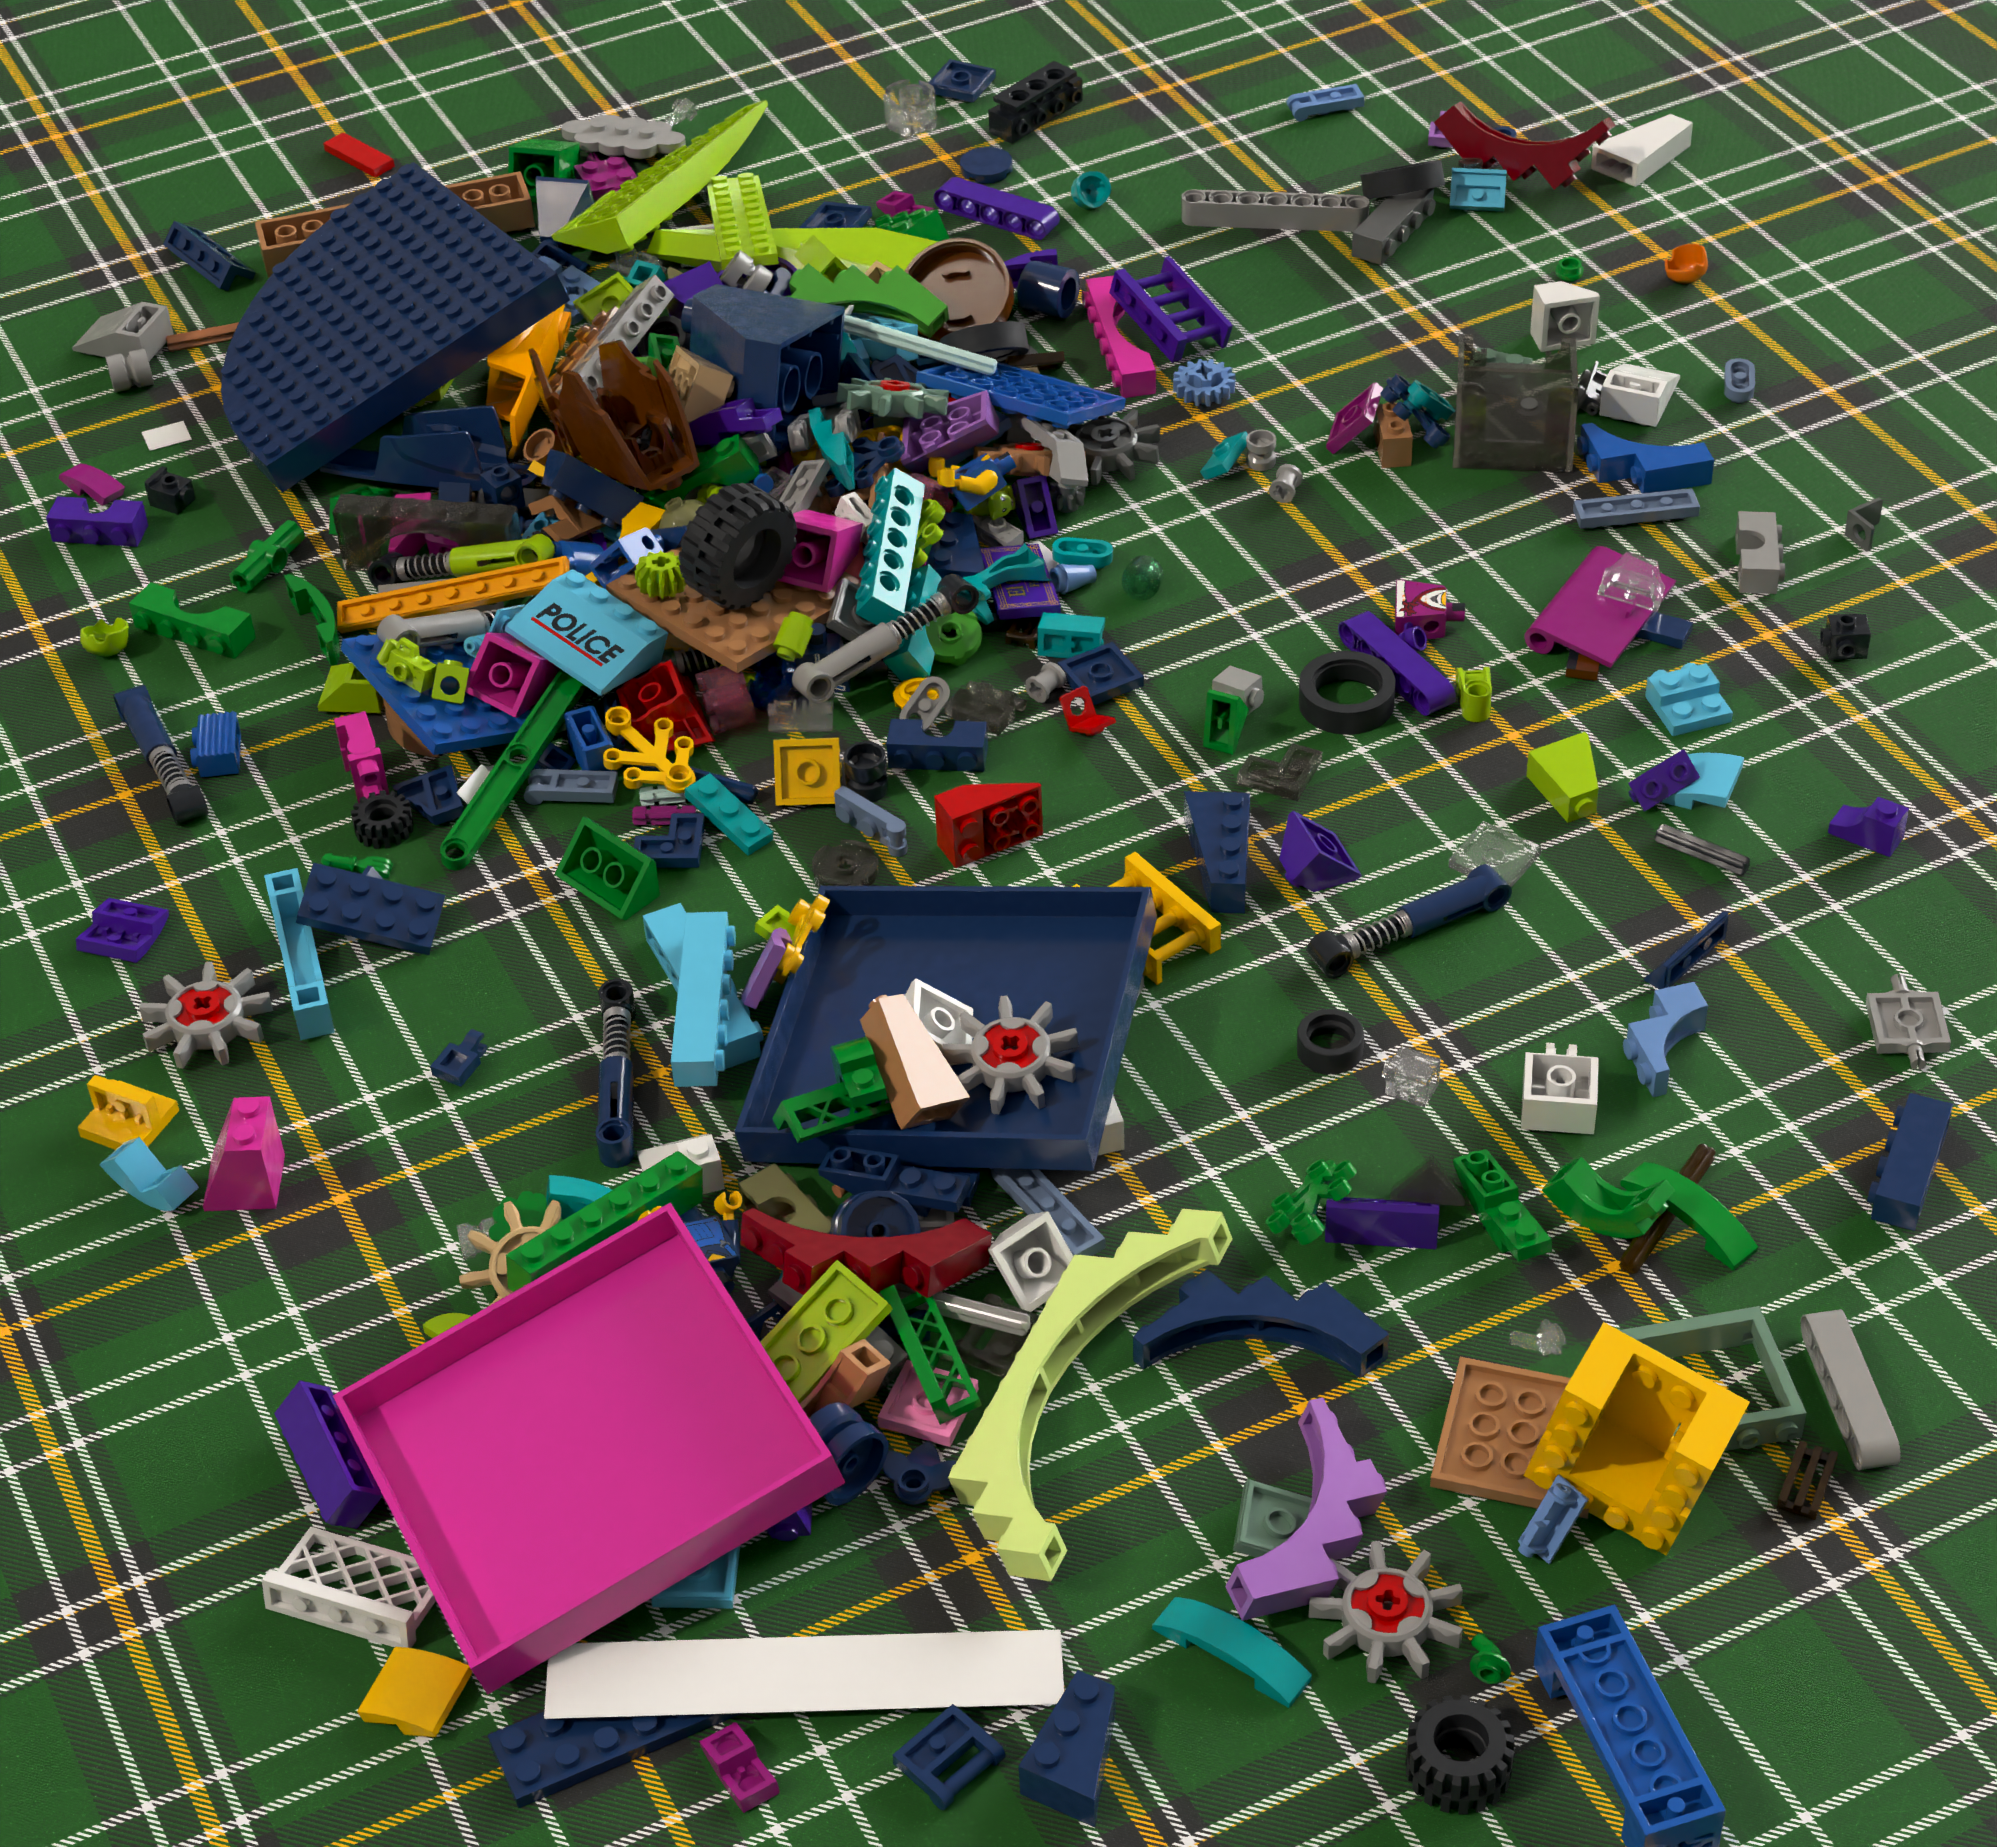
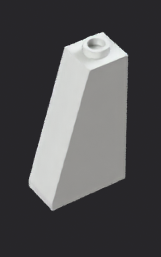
(1642, 150)

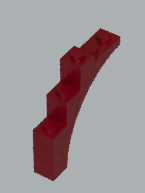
(1519, 156)
(920, 1260)

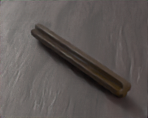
(1642, 1246)

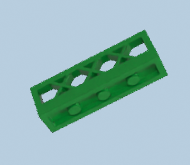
(821, 1105)
(918, 1352)

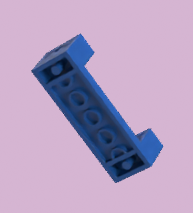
(1631, 1730)

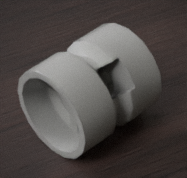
(757, 276)
(129, 370)

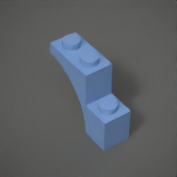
(1674, 1015)

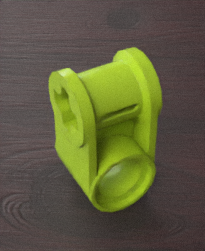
(1474, 693)

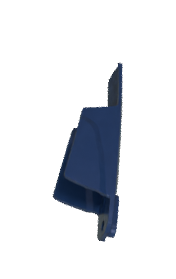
(435, 448)

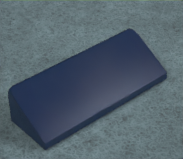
(1689, 953)

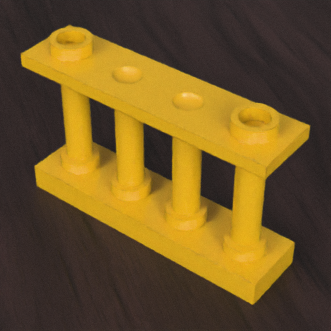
(1177, 910)

